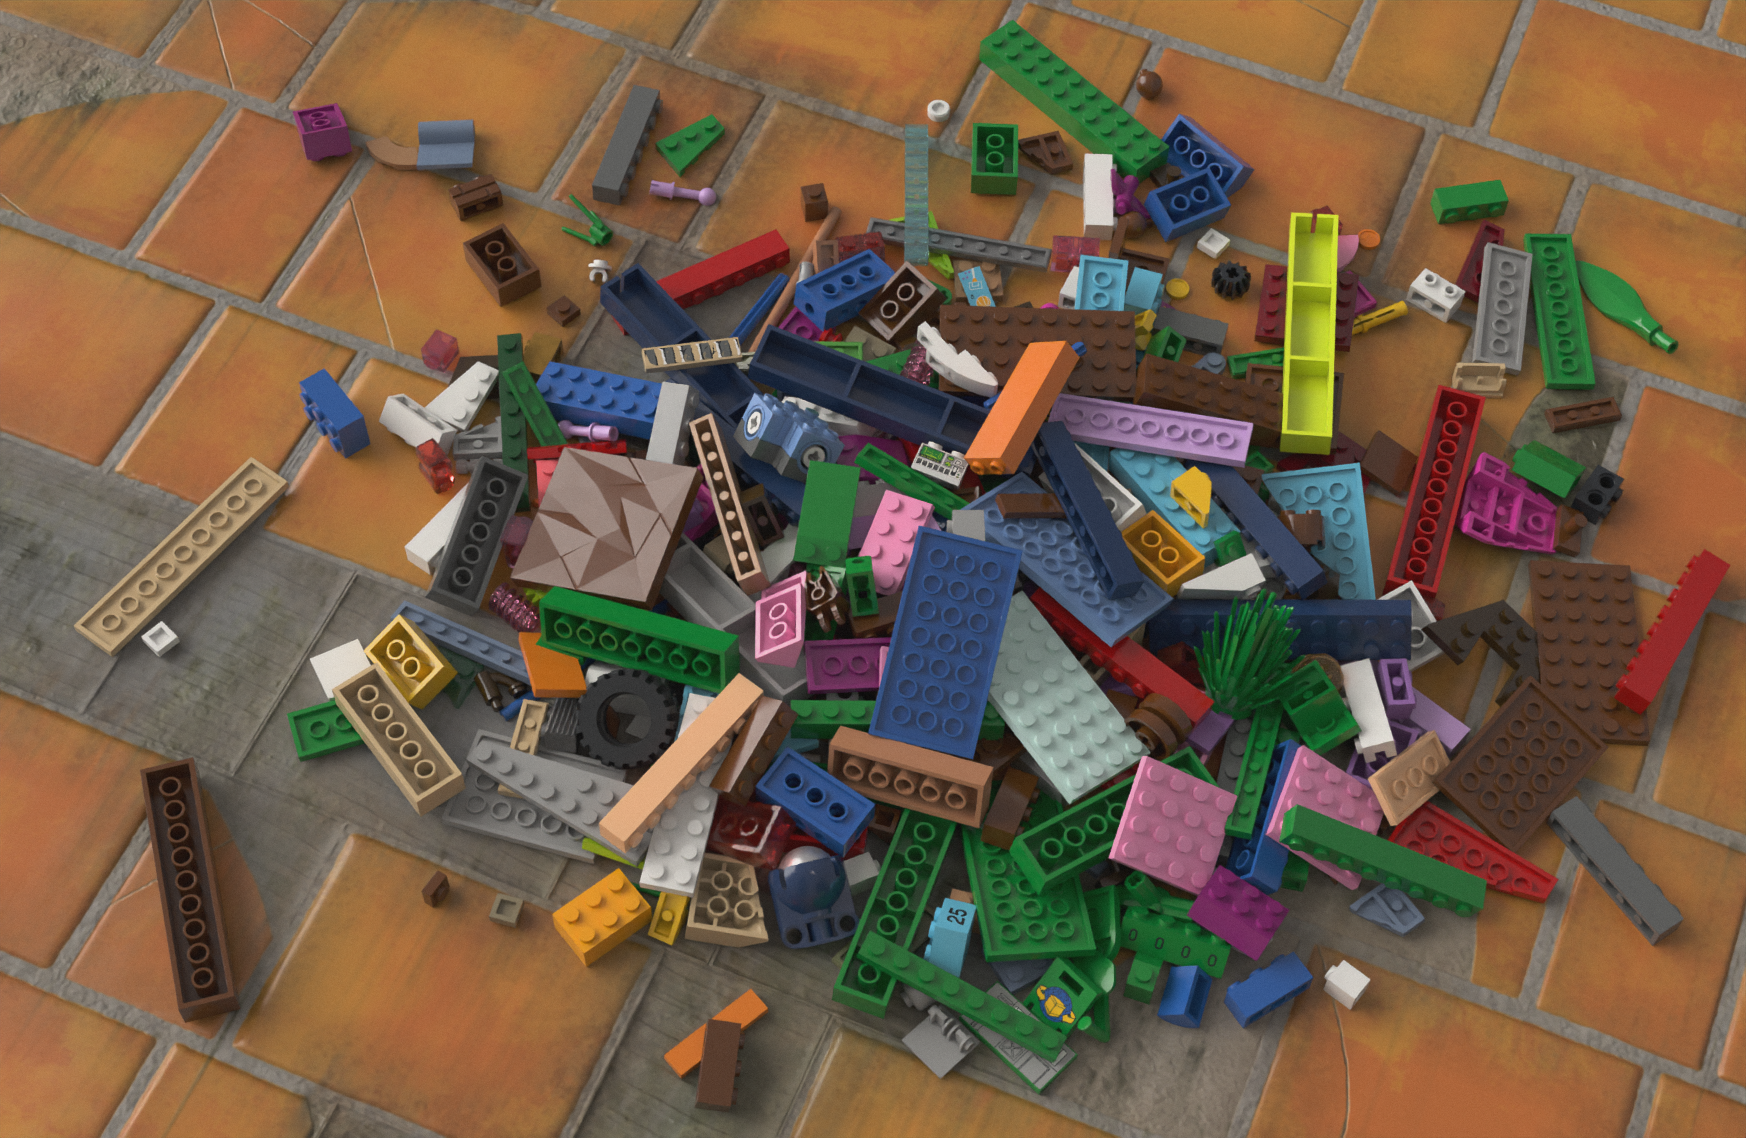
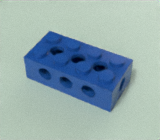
(841, 289)
(816, 785)

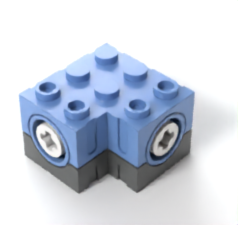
(786, 436)

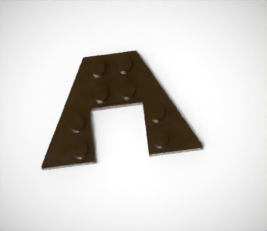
(1501, 629)

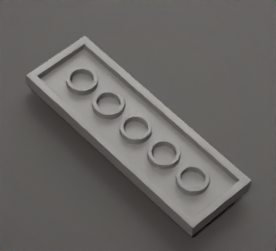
(1502, 307)

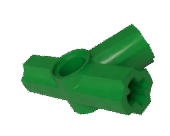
(1141, 892)

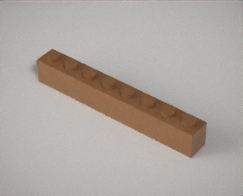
(726, 499)

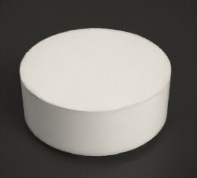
(938, 110)

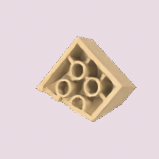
(726, 904)

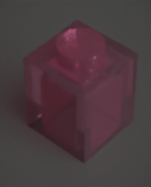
(440, 351)

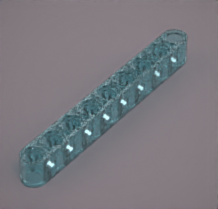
(916, 195)

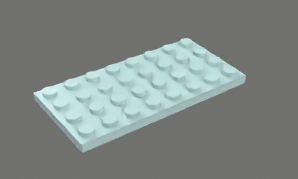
(1058, 706)

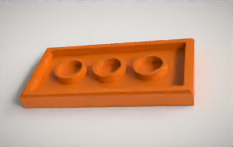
(550, 671)

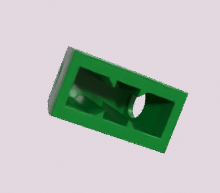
(861, 578)

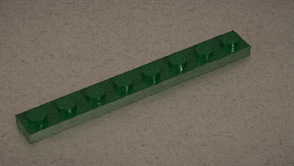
(512, 417)

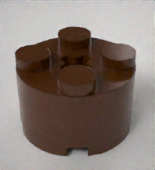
(1306, 528)

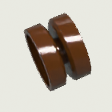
(1160, 725)

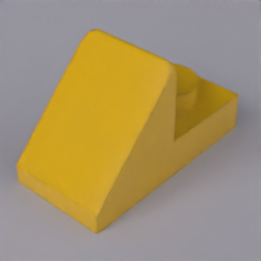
(1143, 326)
(669, 917)

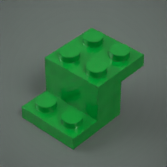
(1317, 709)

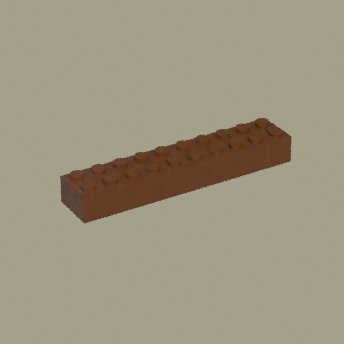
(189, 890)

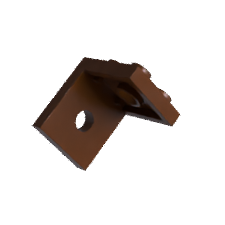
(1135, 258)

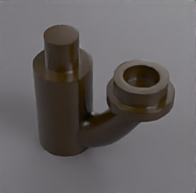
(490, 692)

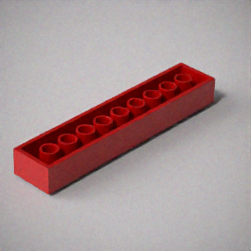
(1435, 491)

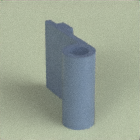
(446, 144)

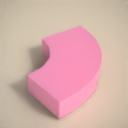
(1346, 250)

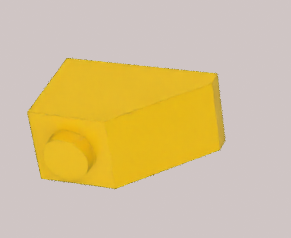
(1193, 494)

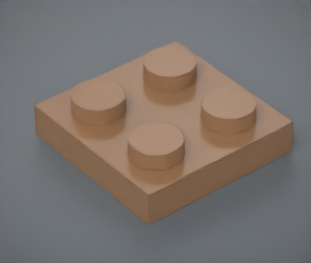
(990, 272)

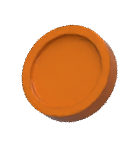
(1368, 239)

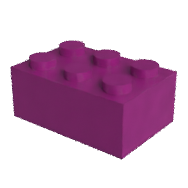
(1238, 912)

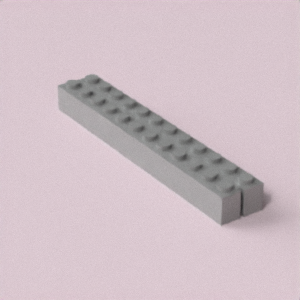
(713, 600)

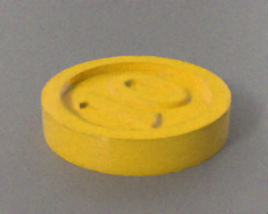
(1177, 289)

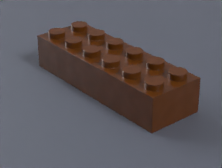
(1200, 392)

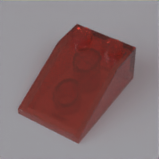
(750, 832)

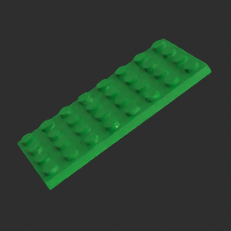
(1010, 913)

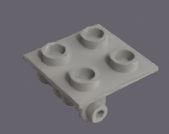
(940, 1041)

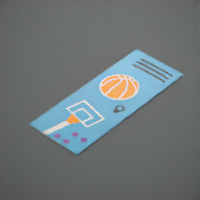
(976, 287)

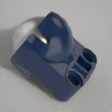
(812, 896)

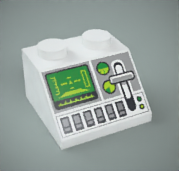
(940, 466)

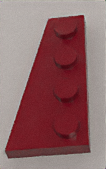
(1471, 271)

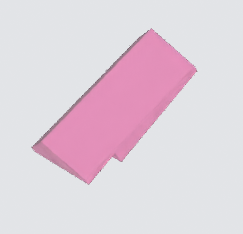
(781, 622)

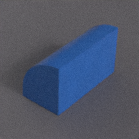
(1185, 996)

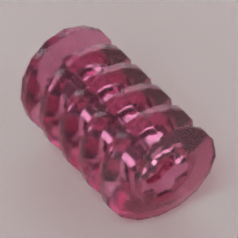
(916, 367)
(514, 609)

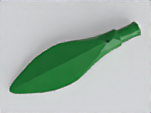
(1622, 304)

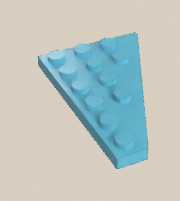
(1341, 500)

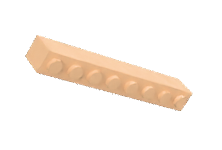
(680, 765)

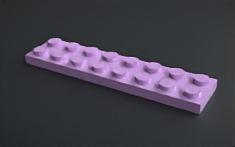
(1154, 430)

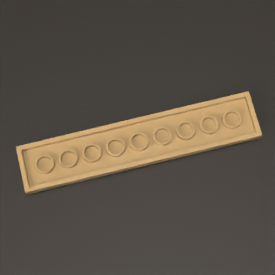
(181, 557)

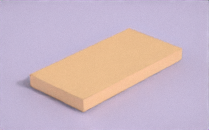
(1408, 777)

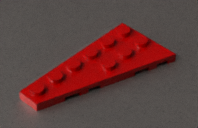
(1461, 846)

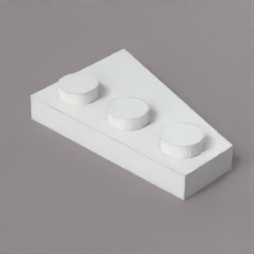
(465, 396)

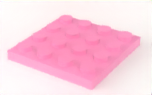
(1332, 792)
(1172, 826)

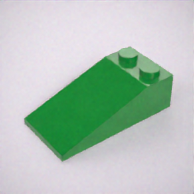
(827, 514)

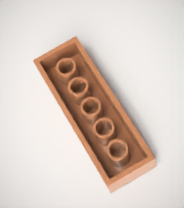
(911, 776)

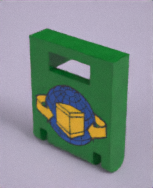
(1057, 1002)

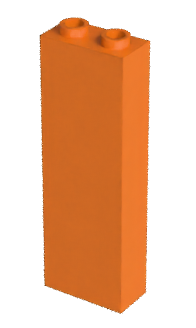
(1021, 408)

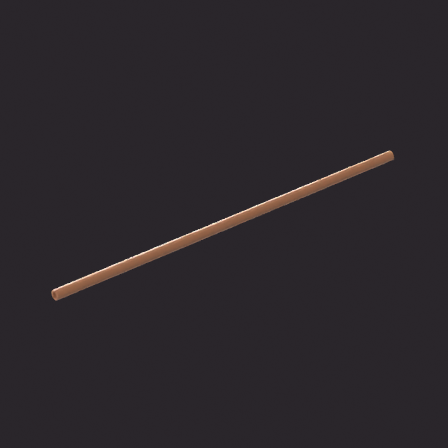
(789, 291)

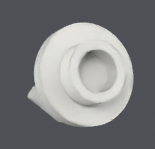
(597, 267)

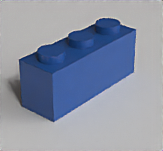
(1267, 989)

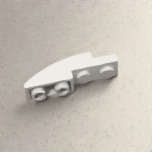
(960, 369)

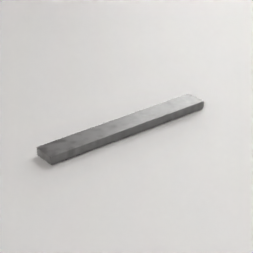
(969, 246)

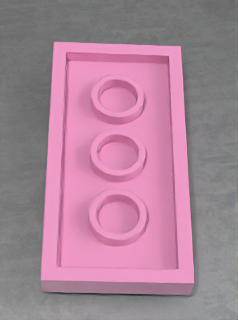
(893, 539)

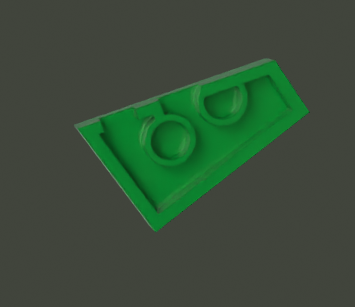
(689, 143)

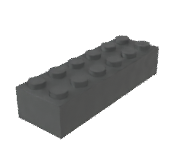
(475, 536)

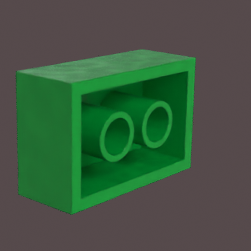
(994, 158)

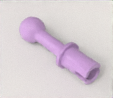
(705, 196)
(594, 431)

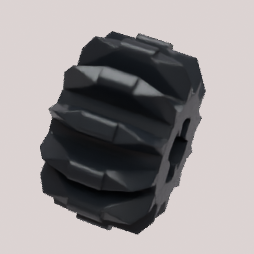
(1231, 280)

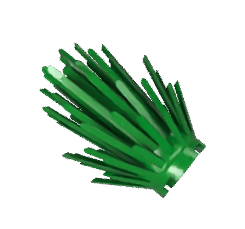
(1248, 658)

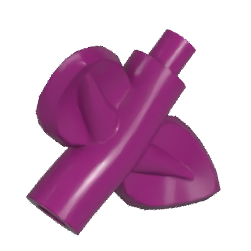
(1125, 192)

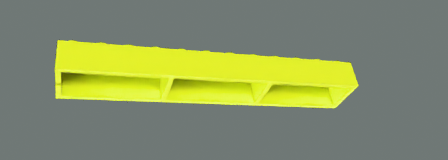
(1309, 335)

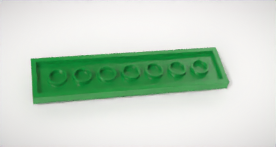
(1559, 312)

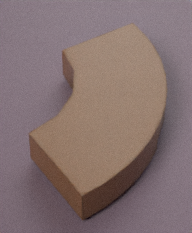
(388, 153)

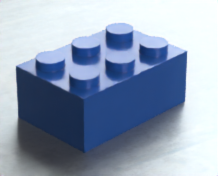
(1187, 204)
(334, 413)

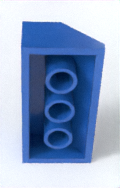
(1196, 149)

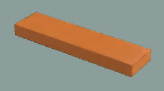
(688, 1053)

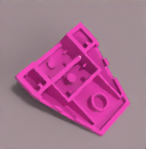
(1504, 510)

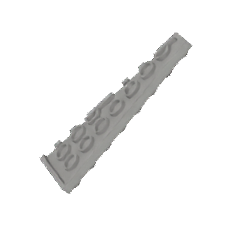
(561, 790)

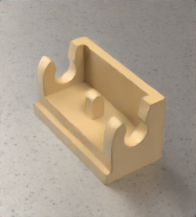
(1480, 378)

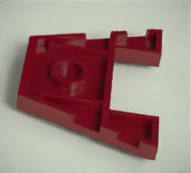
(1346, 453)

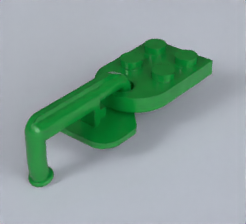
(1104, 918)

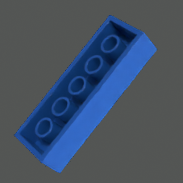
(601, 398)
(1262, 858)

